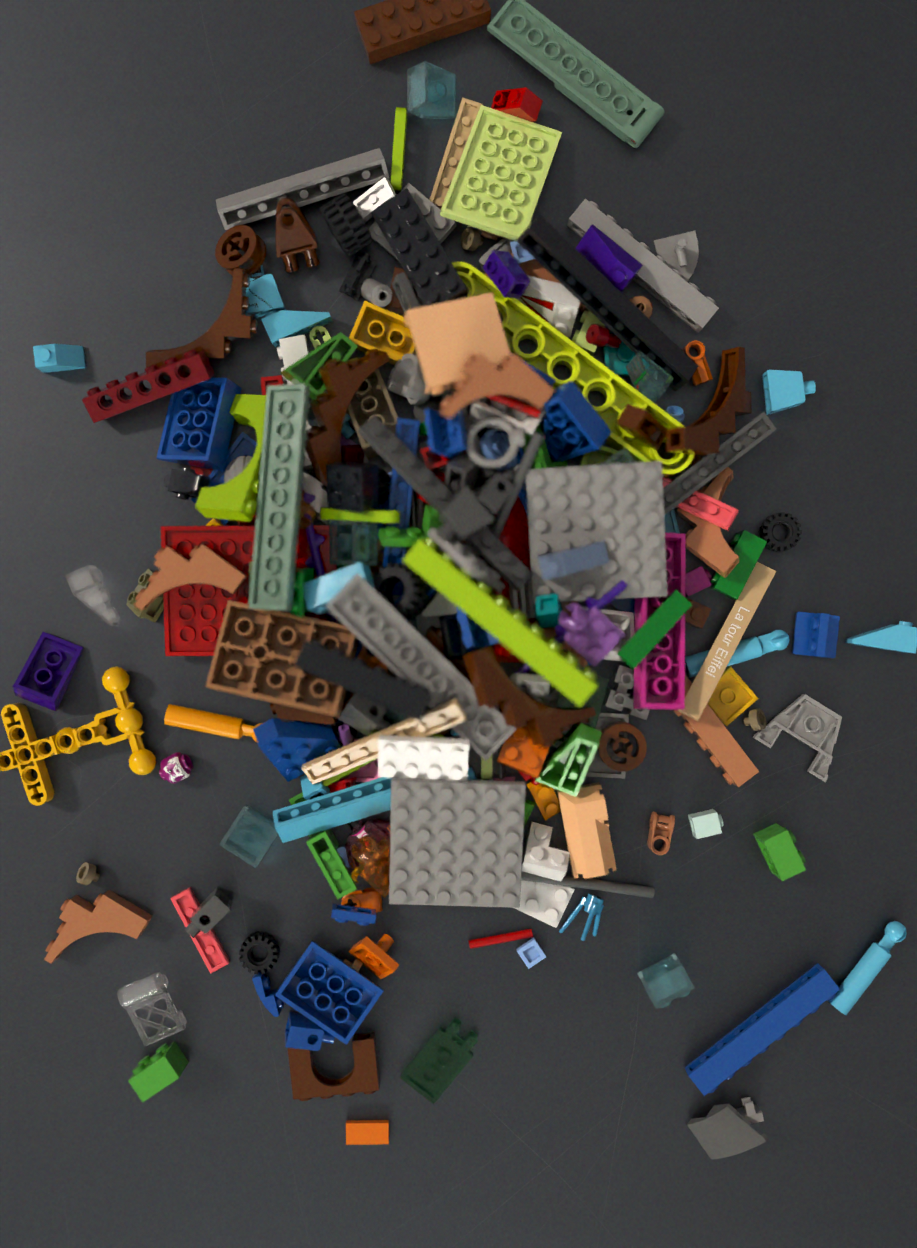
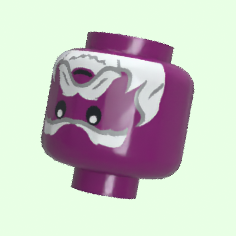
(176, 767)

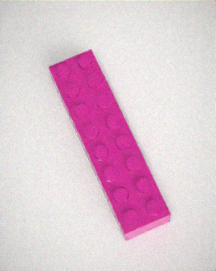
(661, 674)

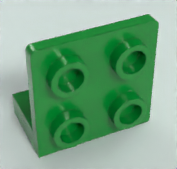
(301, 576)

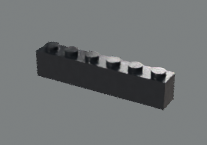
(363, 681)

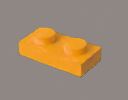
(545, 800)

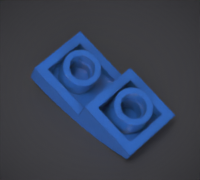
(268, 998)

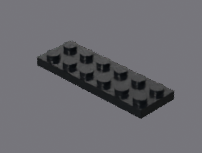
(418, 250)

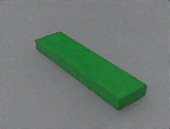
(654, 629)

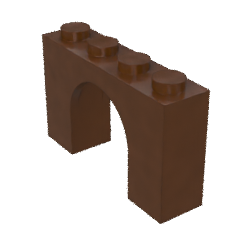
(310, 1083)

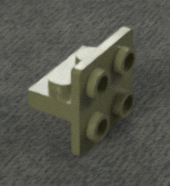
(154, 609)

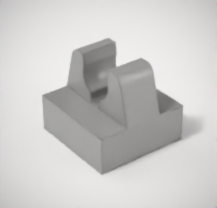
(750, 1111)

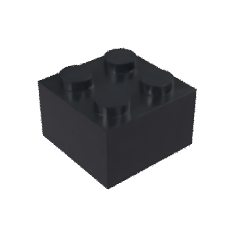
(352, 486)

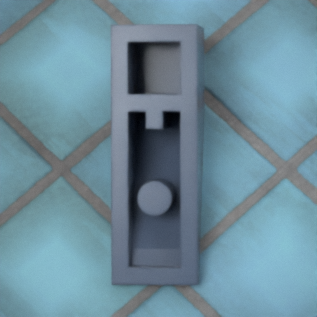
(573, 560)

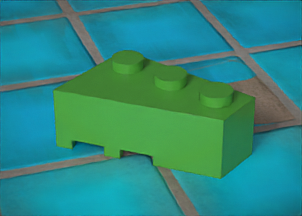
(307, 368)
(571, 761)

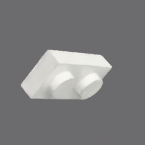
(374, 197)

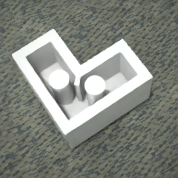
(539, 857)

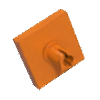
(375, 955)

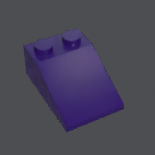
(608, 258)
(48, 671)

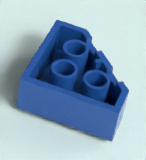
(572, 424)
(295, 743)

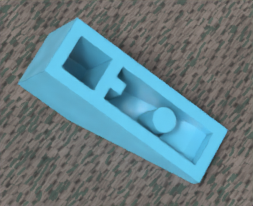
(292, 323)
(891, 637)

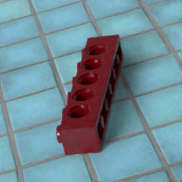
(101, 409)

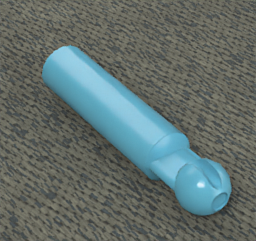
(746, 650)
(868, 968)

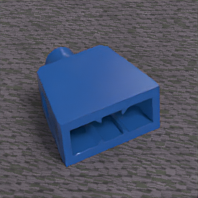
(305, 1034)

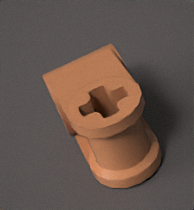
(660, 831)

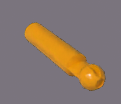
(208, 722)

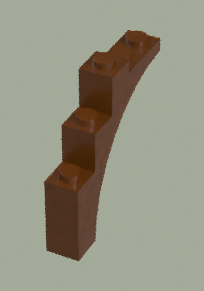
(231, 323)
(329, 408)
(719, 418)
(496, 689)

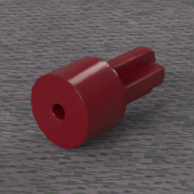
(600, 337)

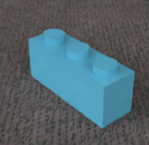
(323, 589)

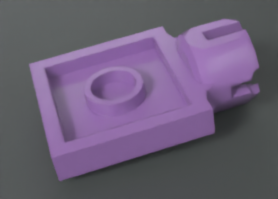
(590, 632)

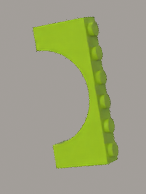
(239, 496)

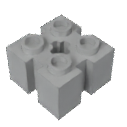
(619, 697)

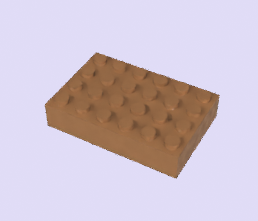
(259, 655)

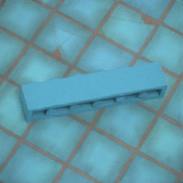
(333, 809)

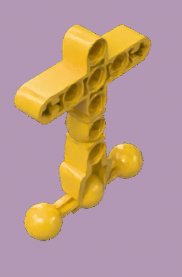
(127, 721)

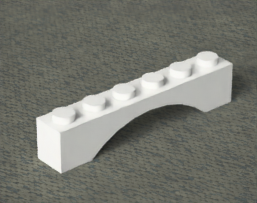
(292, 350)

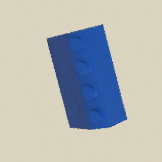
(199, 424)
(329, 992)

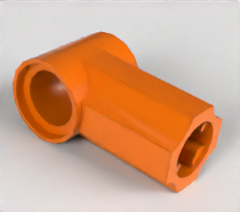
(702, 372)

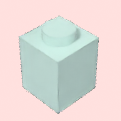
(705, 823)

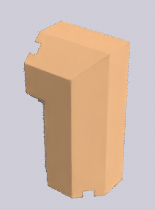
(587, 831)

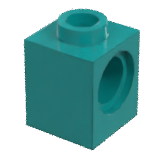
(548, 610)

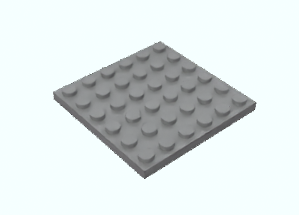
(595, 505)
(456, 842)

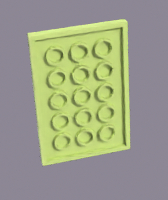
(501, 173)

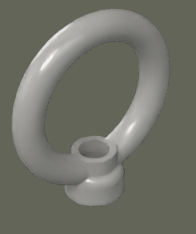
(515, 436)

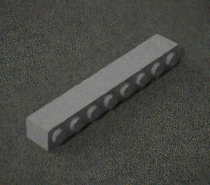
(302, 188)
(654, 276)

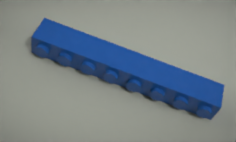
(762, 1029)

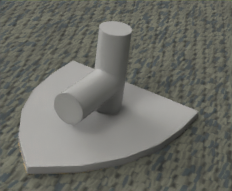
(679, 252)

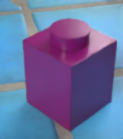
(696, 580)

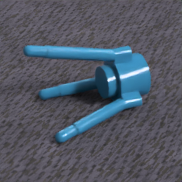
(593, 906)

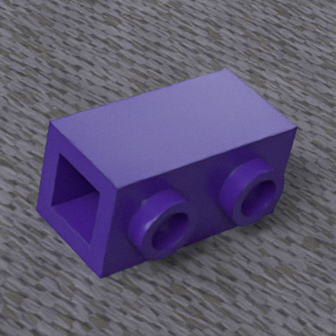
(506, 274)

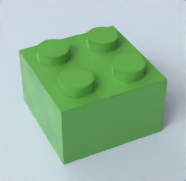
(780, 852)
(158, 1071)

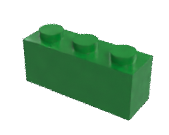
(748, 549)

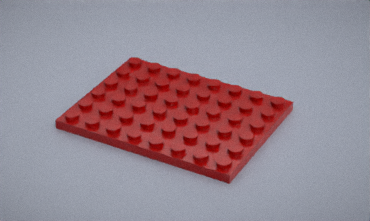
(197, 609)

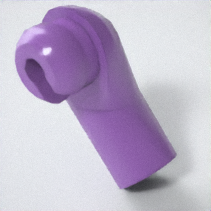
(346, 736)

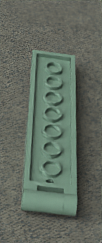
(576, 72)

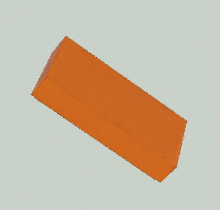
(367, 1132)

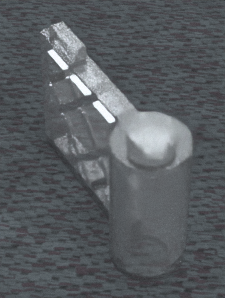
(140, 995)

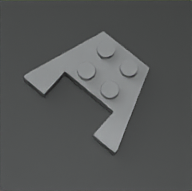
(810, 724)

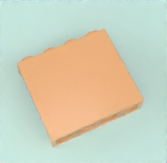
(452, 332)

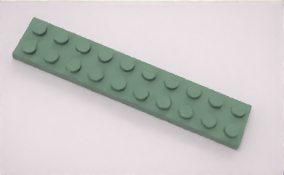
(279, 497)

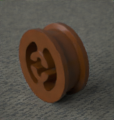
(247, 240)
(630, 761)

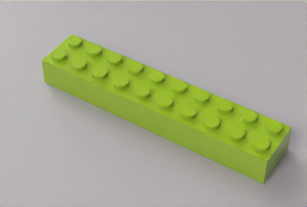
(502, 621)

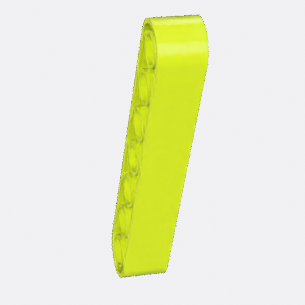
(585, 370)

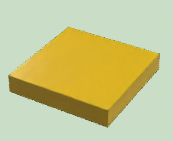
(731, 697)

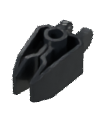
(186, 483)

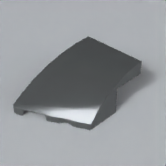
(725, 1132)

